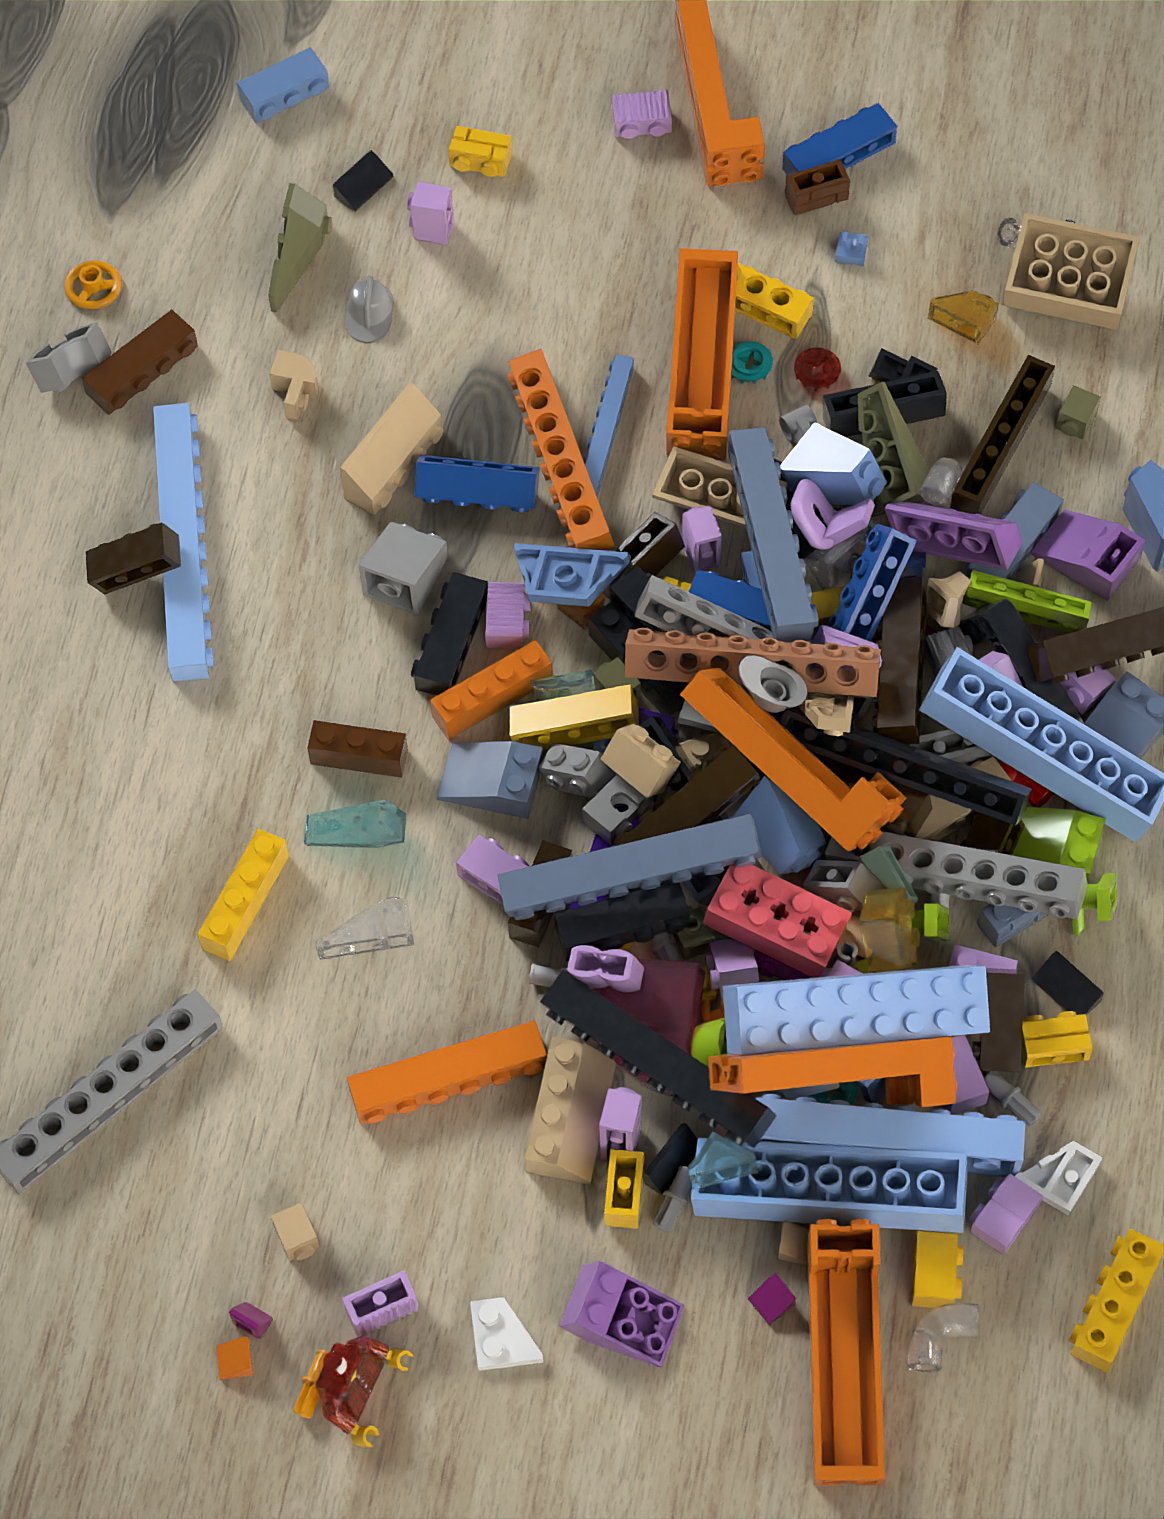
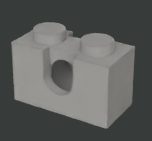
(607, 821)

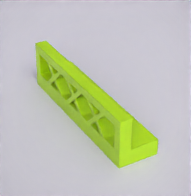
(1031, 602)

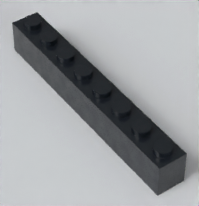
(914, 768)
(655, 1057)

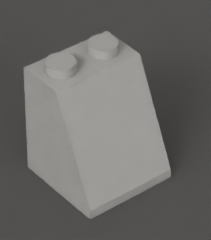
(402, 567)

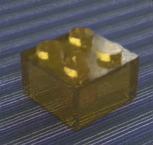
(888, 930)

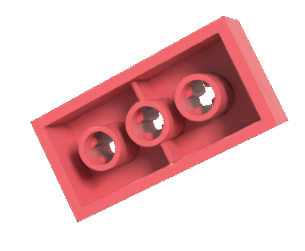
(777, 938)

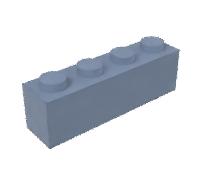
(1034, 515)

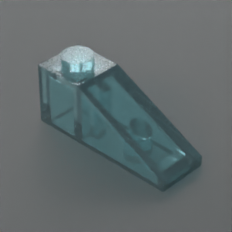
(360, 825)

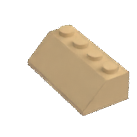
(391, 450)
(700, 481)
(569, 1112)

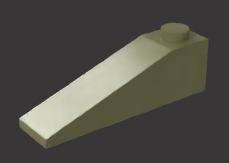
(303, 237)
(892, 448)

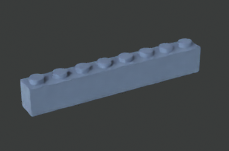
(771, 536)
(630, 866)

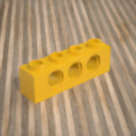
(763, 306)

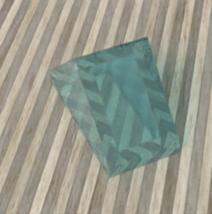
(721, 1161)

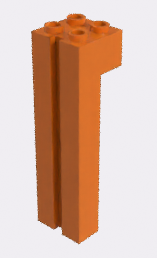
(727, 146)
(702, 352)
(845, 813)
(912, 1069)
(845, 1353)

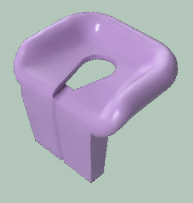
(839, 524)

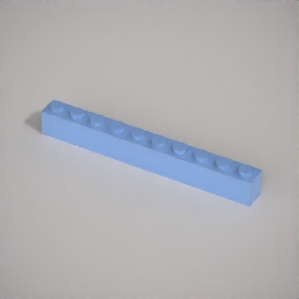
(178, 510)

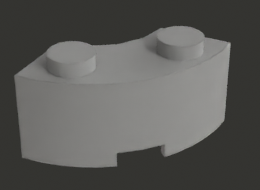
(78, 354)

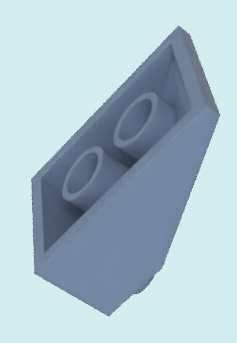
(1130, 715)
(492, 776)

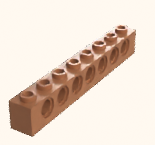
(675, 666)

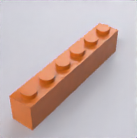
(447, 1072)

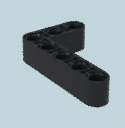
(1009, 635)

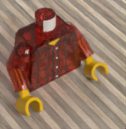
(348, 1382)

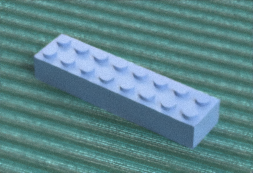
(1045, 744)
(855, 1009)
(991, 1144)
(843, 1185)

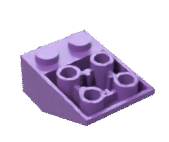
(1090, 551)
(621, 1314)

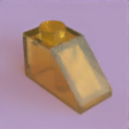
(965, 313)

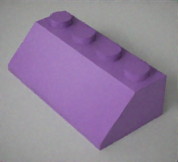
(957, 533)

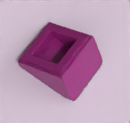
(772, 1299)
(250, 1319)

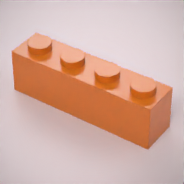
(490, 690)

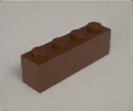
(140, 362)

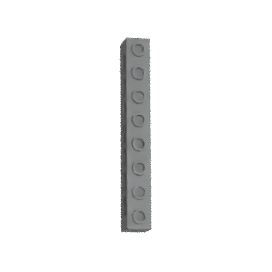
(680, 610)
(973, 865)
(102, 1107)

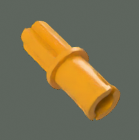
(308, 1395)

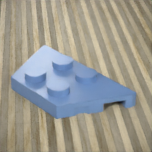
(567, 573)

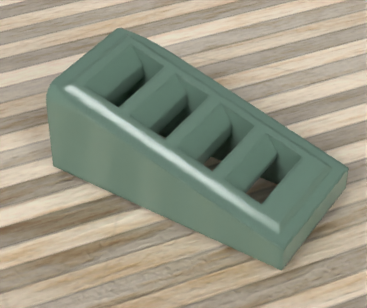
(887, 869)

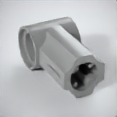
(797, 423)

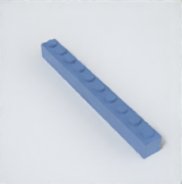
(608, 419)

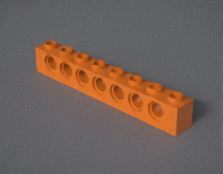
(555, 436)

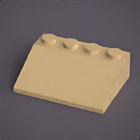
(1070, 271)

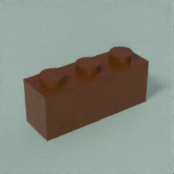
(357, 748)

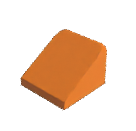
(235, 1358)

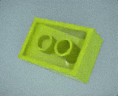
(1060, 837)

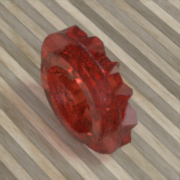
(814, 358)

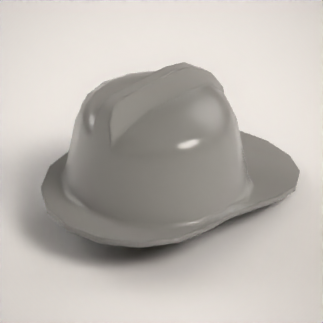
(369, 310)
(772, 684)

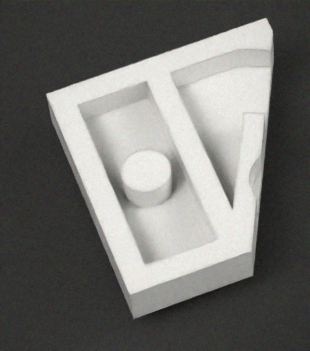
(1062, 1176)
(501, 1336)

